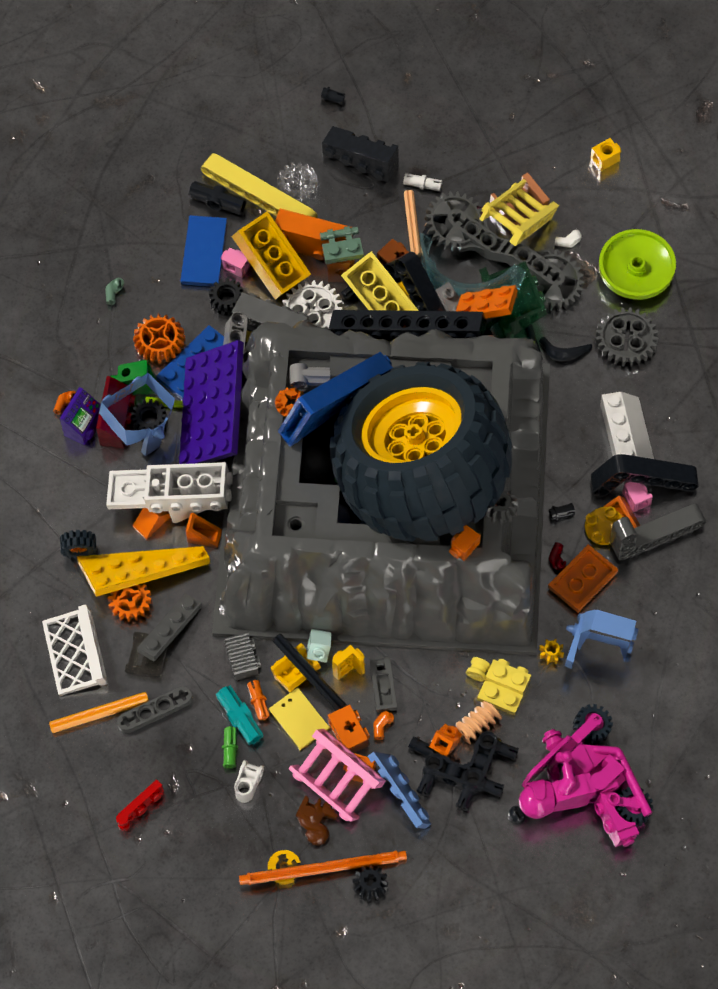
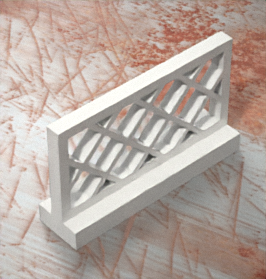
(92, 648)

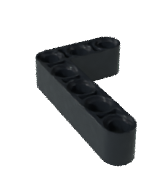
(415, 281)
(642, 471)

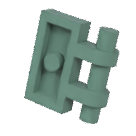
(341, 250)

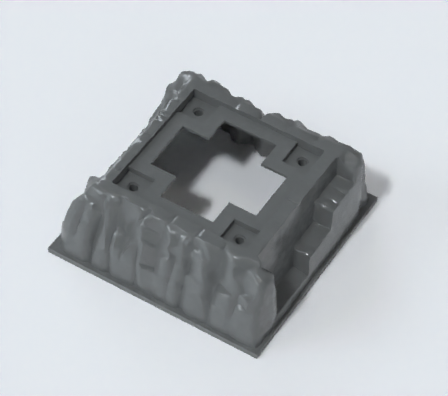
(349, 575)

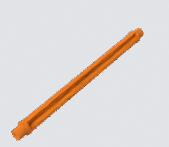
(320, 868)

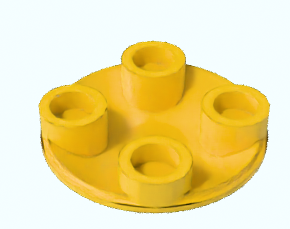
(599, 524)

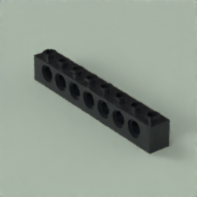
(392, 323)

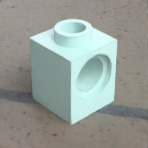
(319, 645)

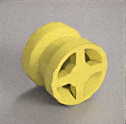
(478, 669)

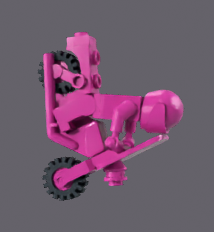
(597, 777)

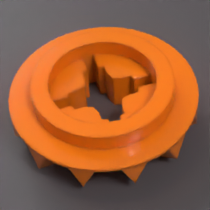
(282, 400)

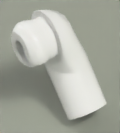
(570, 241)

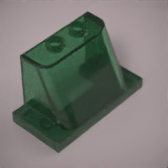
(527, 306)

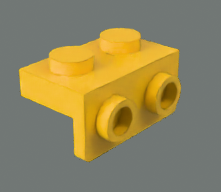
(346, 660)
(287, 673)

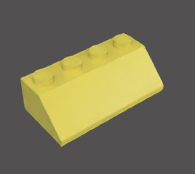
(376, 286)

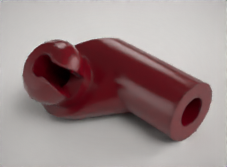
(555, 558)

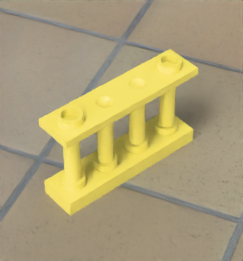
(526, 226)

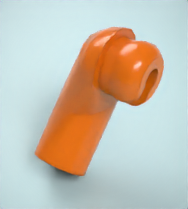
(378, 725)

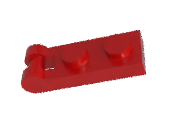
(139, 805)

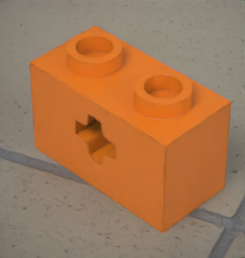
(349, 718)

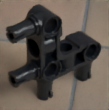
(458, 774)

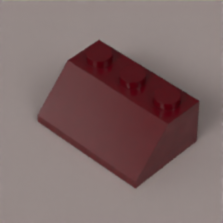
(120, 410)

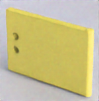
(298, 718)

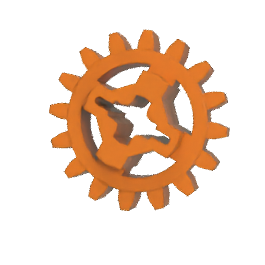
(121, 603)

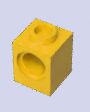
(603, 160)

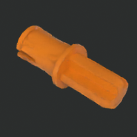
(258, 700)

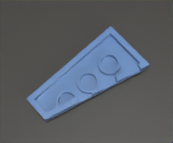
(400, 788)

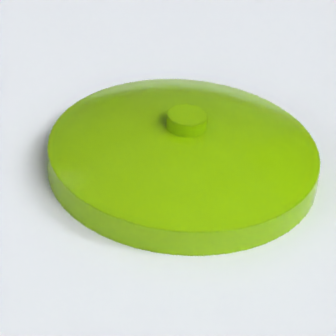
(637, 264)

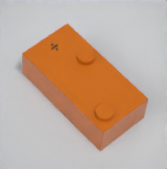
(304, 232)

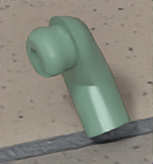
(112, 289)

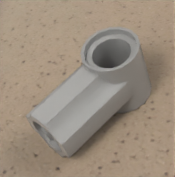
(303, 376)

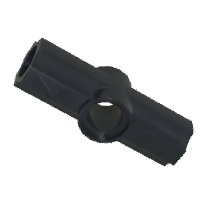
(217, 197)

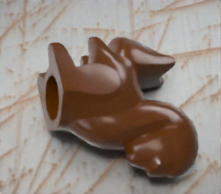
(310, 819)

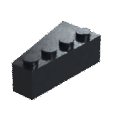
(362, 153)

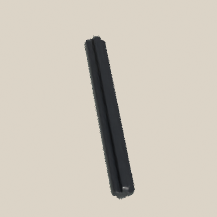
(309, 672)

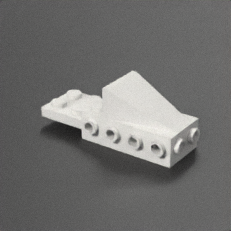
(172, 488)

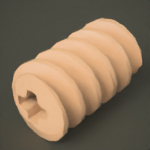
(478, 720)

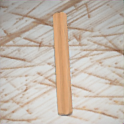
(412, 222)

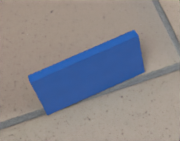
(203, 250)

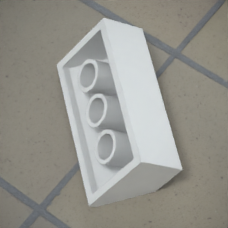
(625, 425)

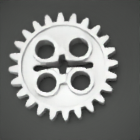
(313, 307)

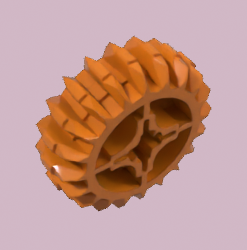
(158, 332)

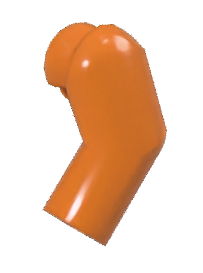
(62, 401)

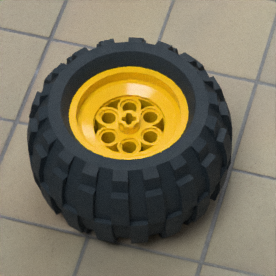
(421, 451)

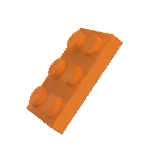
(489, 301)
(583, 578)

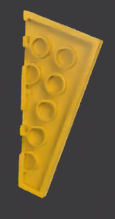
(123, 570)

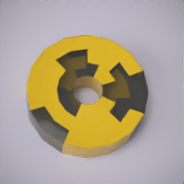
(283, 857)

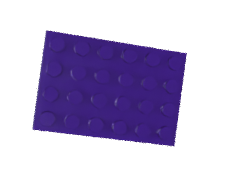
(211, 404)

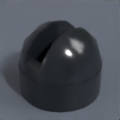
(513, 816)

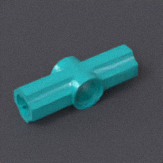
(239, 715)

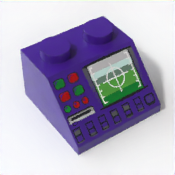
(80, 417)

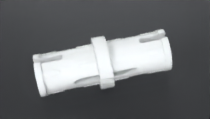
(422, 182)

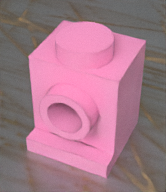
(235, 262)
(636, 495)

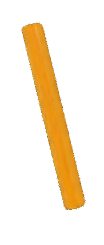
(98, 712)

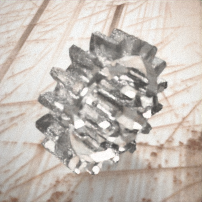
(297, 180)

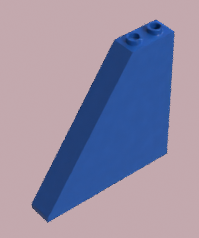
(328, 399)

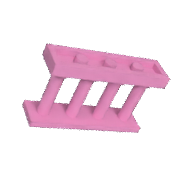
(355, 767)

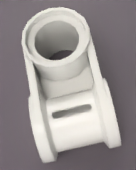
(249, 778)

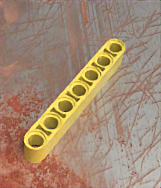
(252, 187)

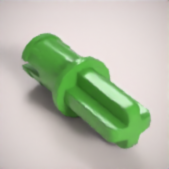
(229, 747)

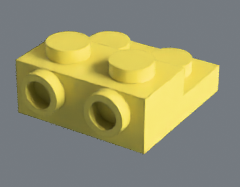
(504, 686)

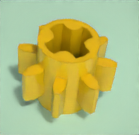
(554, 647)

